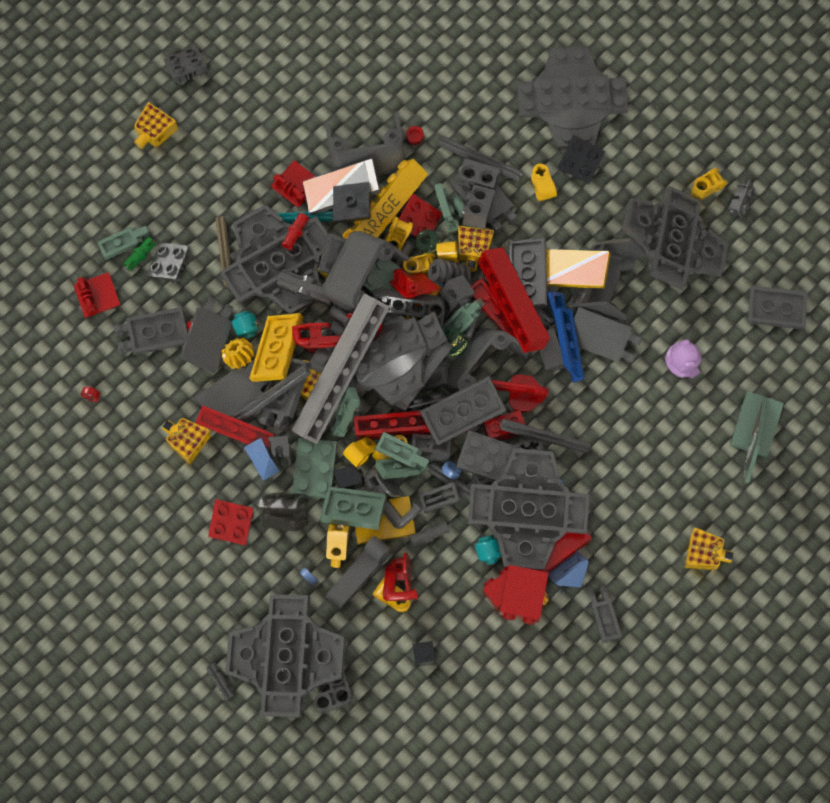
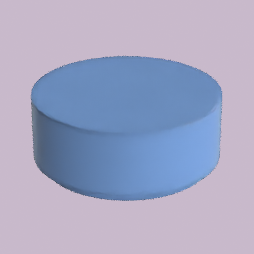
(450, 470)
(308, 576)

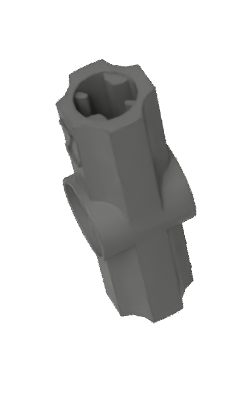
(303, 286)

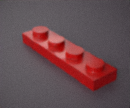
(491, 306)
(231, 427)

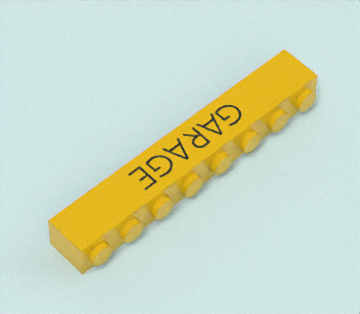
(390, 200)

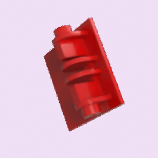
(290, 183)
(420, 214)
(412, 285)
(96, 294)
(230, 522)

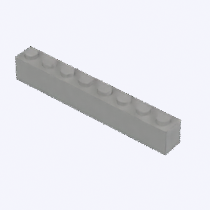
(340, 368)

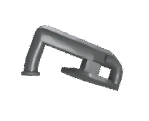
(389, 487)

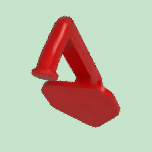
(316, 339)
(523, 392)
(393, 574)

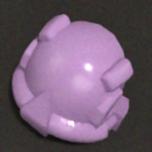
(683, 359)

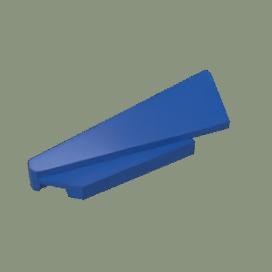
(567, 335)

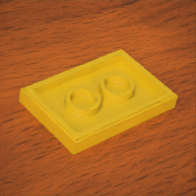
(386, 529)

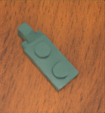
(447, 211)
(122, 241)
(465, 316)
(345, 412)
(401, 451)
(393, 469)

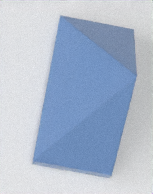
(262, 459)
(570, 572)

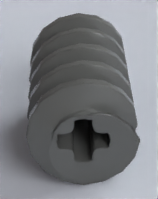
(444, 270)

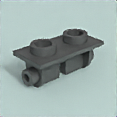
(744, 192)

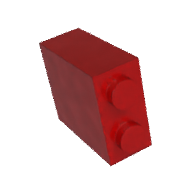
(523, 594)

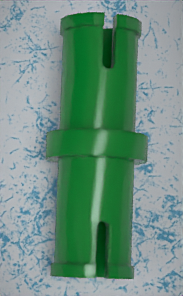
(139, 254)

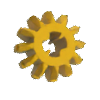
(237, 353)

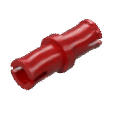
(295, 231)

